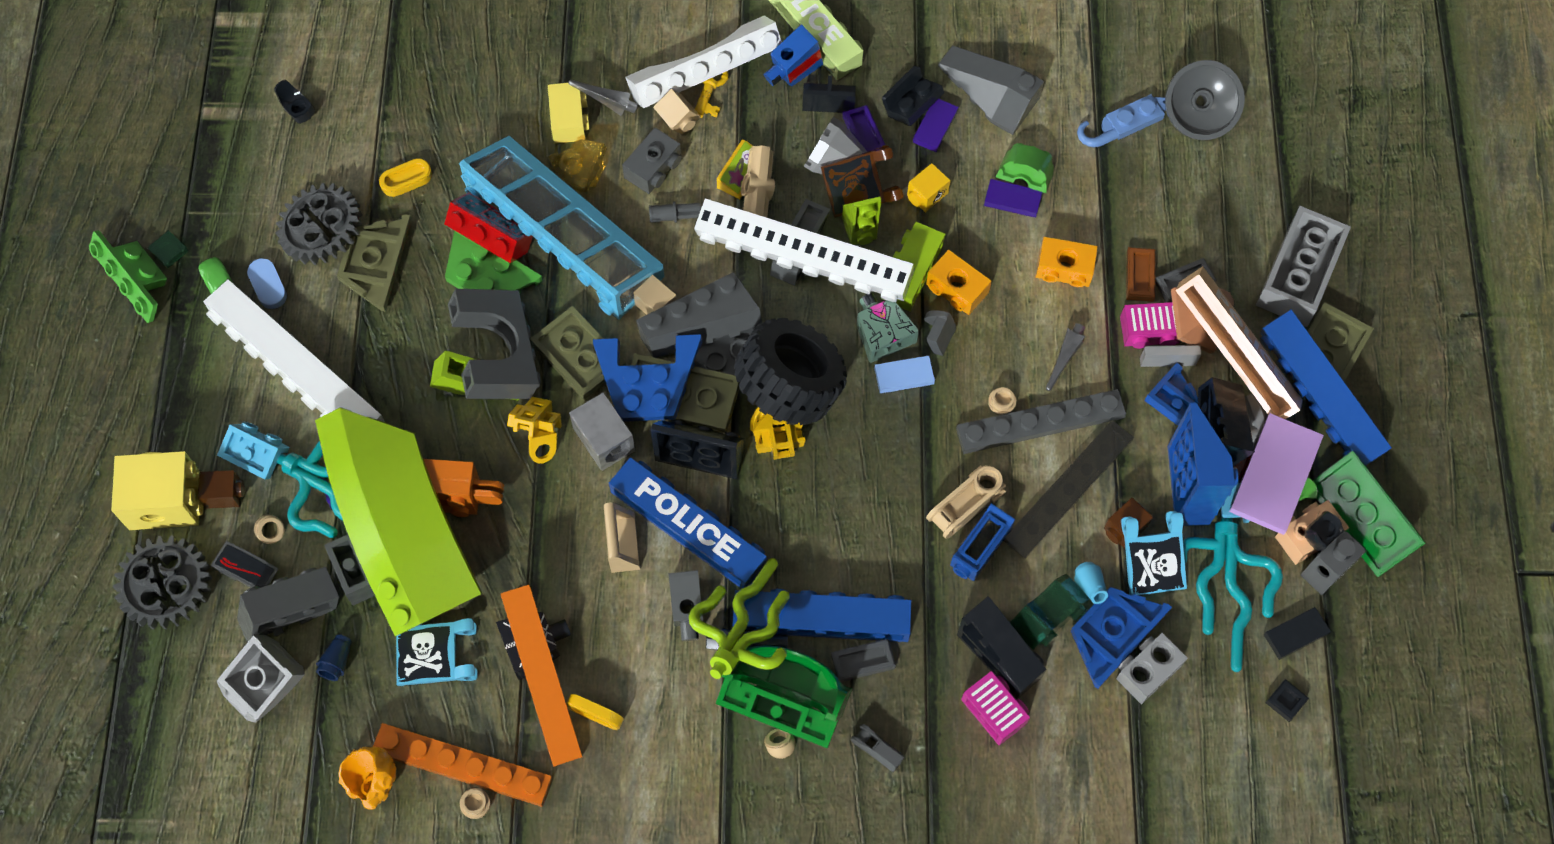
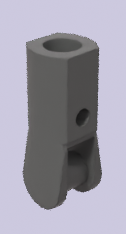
(881, 751)

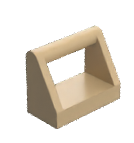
(621, 538)

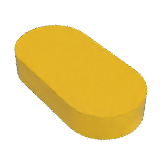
(405, 177)
(594, 712)

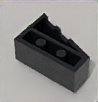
(1001, 647)

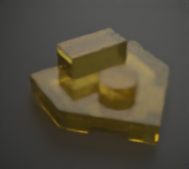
(580, 164)

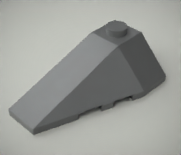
(996, 87)

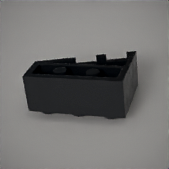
(1227, 413)

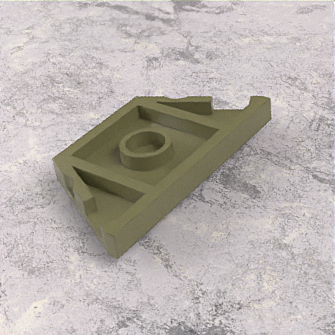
(373, 260)

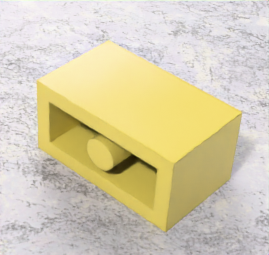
(566, 113)

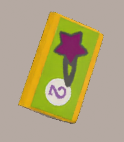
(732, 174)

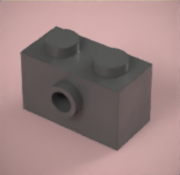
(652, 161)

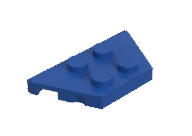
(1114, 630)

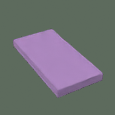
(1276, 474)

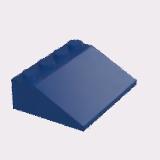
(1199, 469)

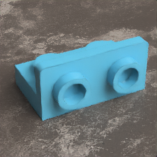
(252, 449)

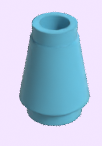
(1091, 581)

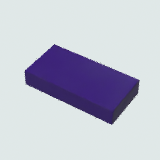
(935, 125)
(863, 127)
(1012, 198)

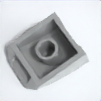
(259, 677)

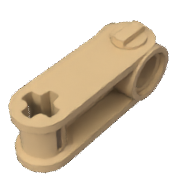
(967, 500)

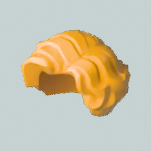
(368, 775)

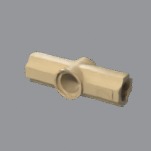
(757, 183)

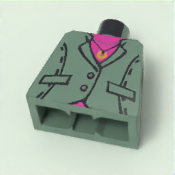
(884, 328)

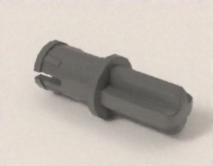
(674, 211)

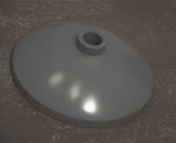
(1221, 95)

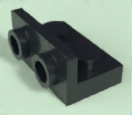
(911, 97)

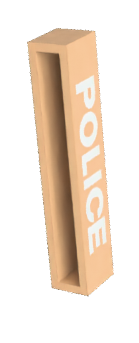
(1239, 344)

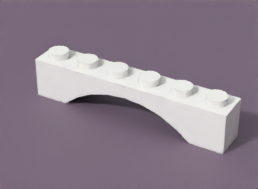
(743, 45)

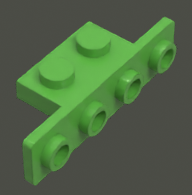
(131, 271)

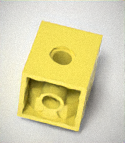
(156, 490)

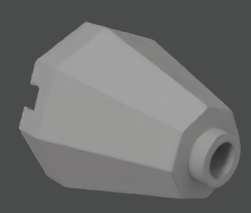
(834, 145)

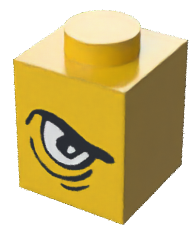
(928, 188)

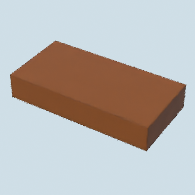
(1140, 274)

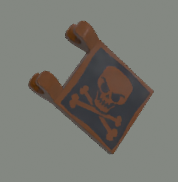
(857, 180)

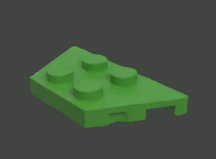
(477, 268)

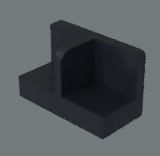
(828, 97)

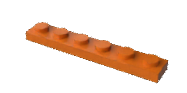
(464, 765)

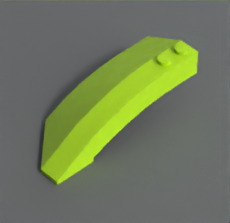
(394, 519)

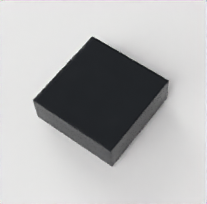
(1287, 700)

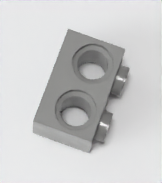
(1155, 672)

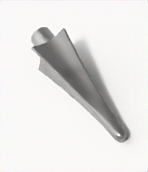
(615, 100)
(1071, 343)

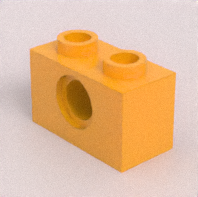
(1078, 255)
(953, 269)

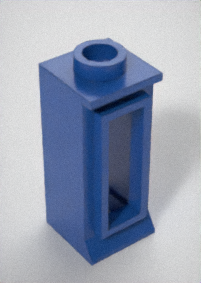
(965, 565)

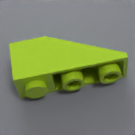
(862, 220)

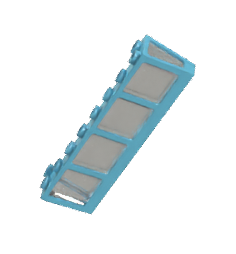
(561, 222)

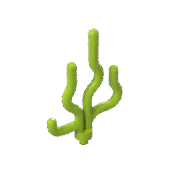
(731, 646)

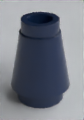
(334, 659)

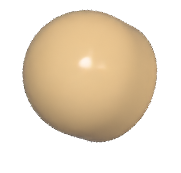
(260, 523)
(782, 749)

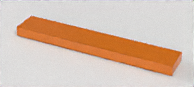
(541, 675)

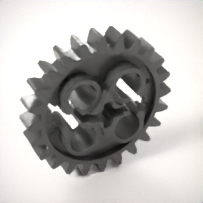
(304, 238)
(136, 592)

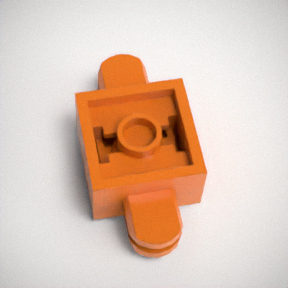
(461, 488)

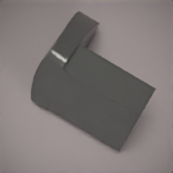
(941, 332)

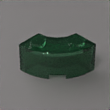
(1050, 611)

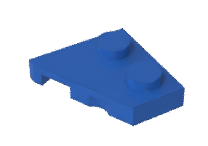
(1172, 395)

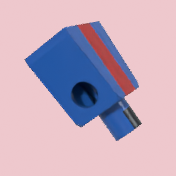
(794, 58)

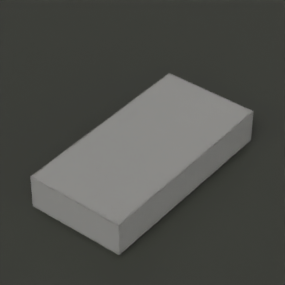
(1170, 355)

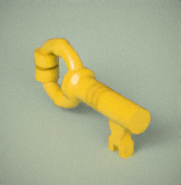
(702, 105)

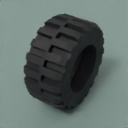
(790, 371)

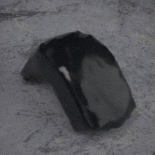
(294, 102)
(1323, 531)

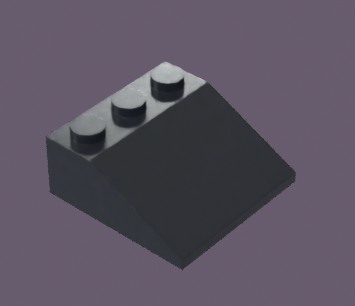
(697, 448)

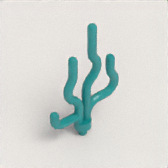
(308, 473)
(1228, 551)

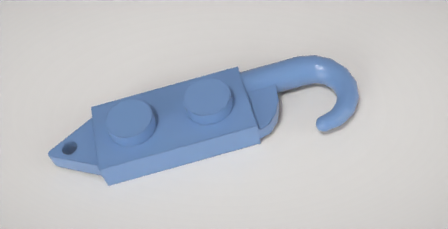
(1126, 121)

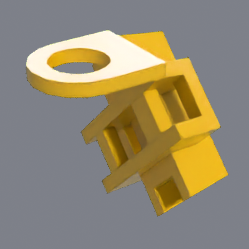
(539, 423)
(775, 438)

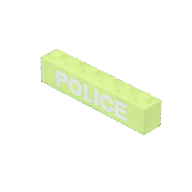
(837, 47)

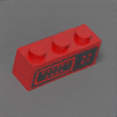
(487, 227)

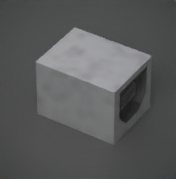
(602, 431)

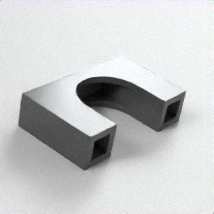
(503, 314)

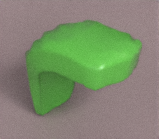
(213, 273)

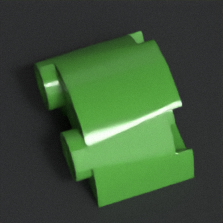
(1027, 164)

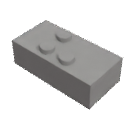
(1303, 265)

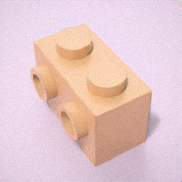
(1294, 541)

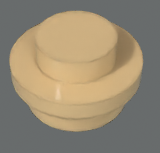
(1002, 401)
(475, 803)

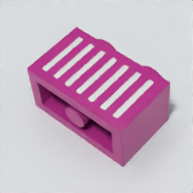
(1148, 325)
(996, 707)

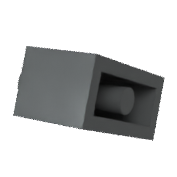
(349, 570)

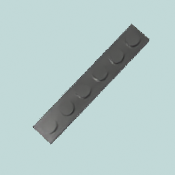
(1040, 421)

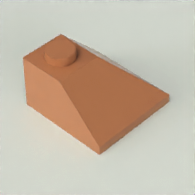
(1188, 327)

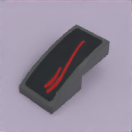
(243, 566)

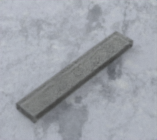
(1068, 489)

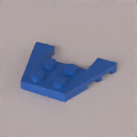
(647, 390)

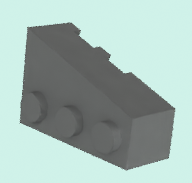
(286, 602)

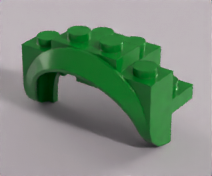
(787, 695)

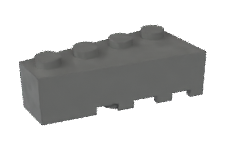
(711, 311)

